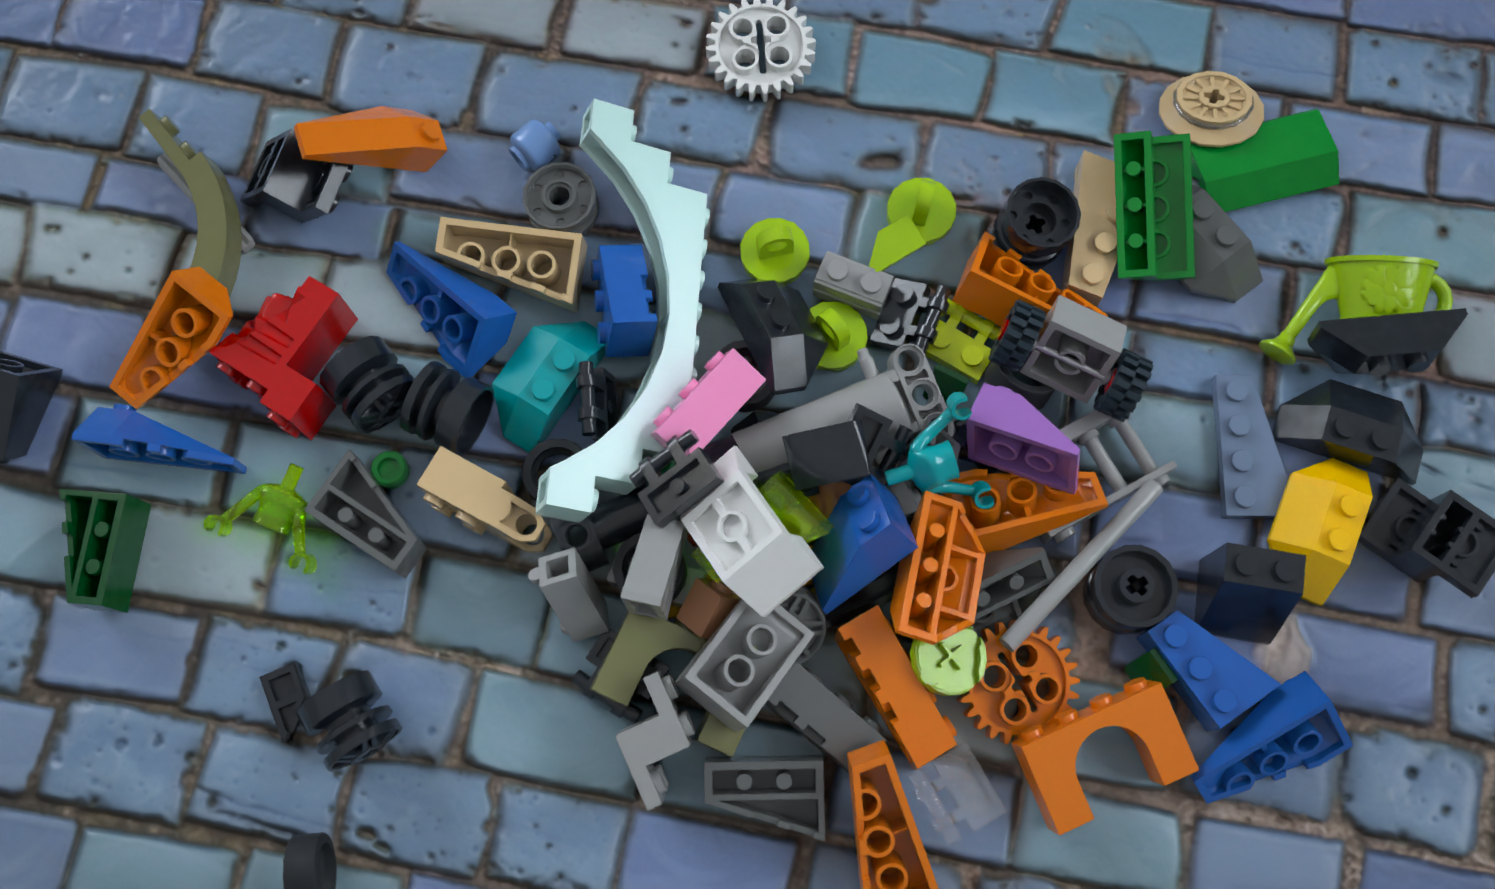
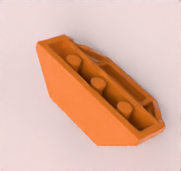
(942, 577)

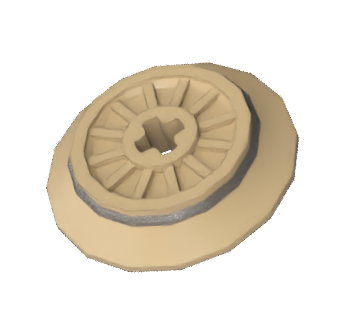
(1212, 108)

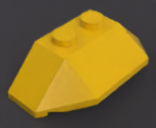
(1322, 519)

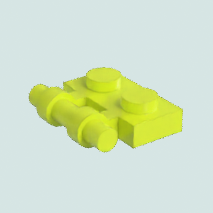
(959, 350)

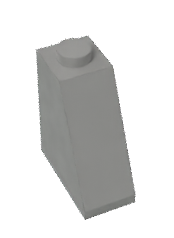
(654, 569)

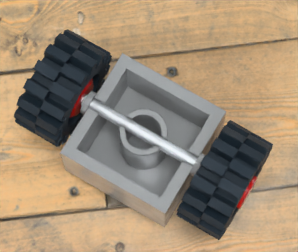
(1074, 354)

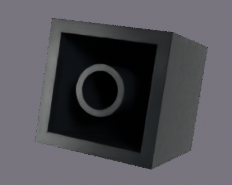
(24, 398)
(1248, 591)

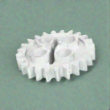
(729, 50)

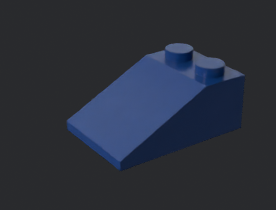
(863, 544)

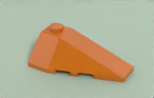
(374, 138)
(175, 335)
(1025, 507)

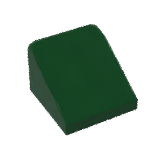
(948, 381)
(1152, 667)

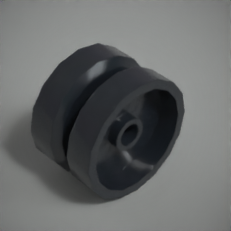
(1150, 580)

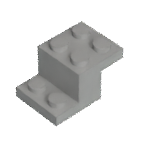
(656, 738)

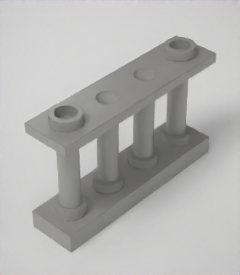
(1086, 433)

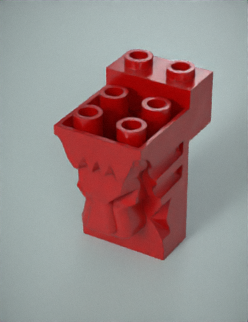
(285, 352)

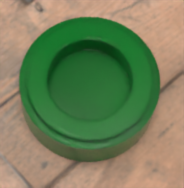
(390, 469)

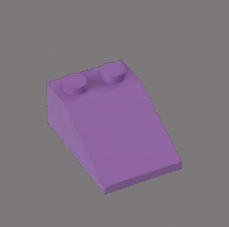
(1020, 440)

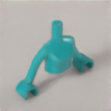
(936, 464)

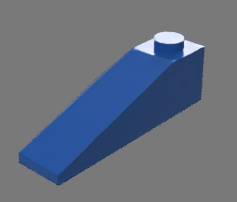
(459, 313)
(130, 436)
(1284, 731)

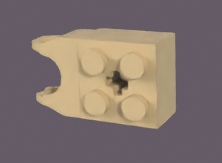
(481, 501)

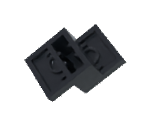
(294, 184)
(1432, 537)

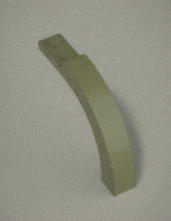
(216, 209)

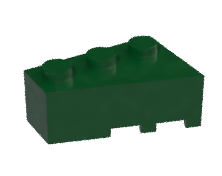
(103, 547)

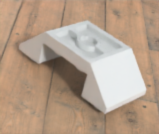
(748, 539)

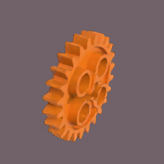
(1043, 662)

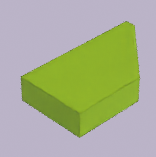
(895, 243)

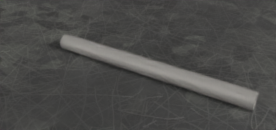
(1080, 565)

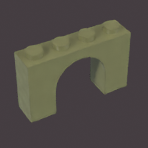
(633, 648)

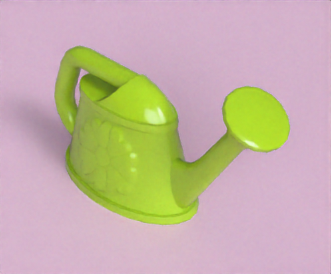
(1364, 289)

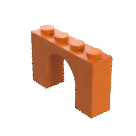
(1051, 751)

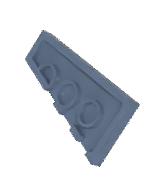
(1247, 454)

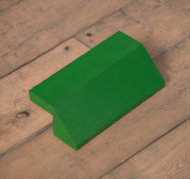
(1277, 162)
(1154, 206)

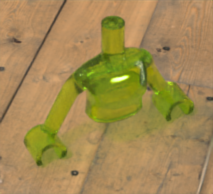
(277, 510)

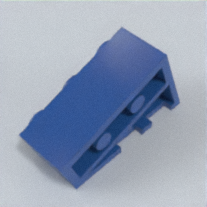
(623, 301)
(1211, 676)

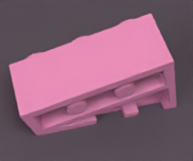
(711, 400)

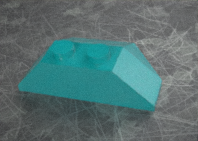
(542, 380)

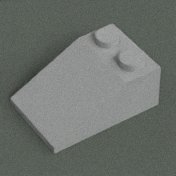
(743, 663)

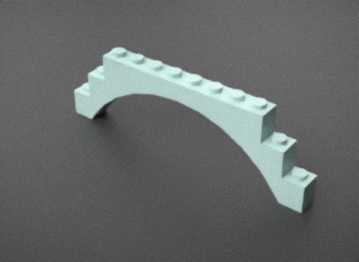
(673, 231)

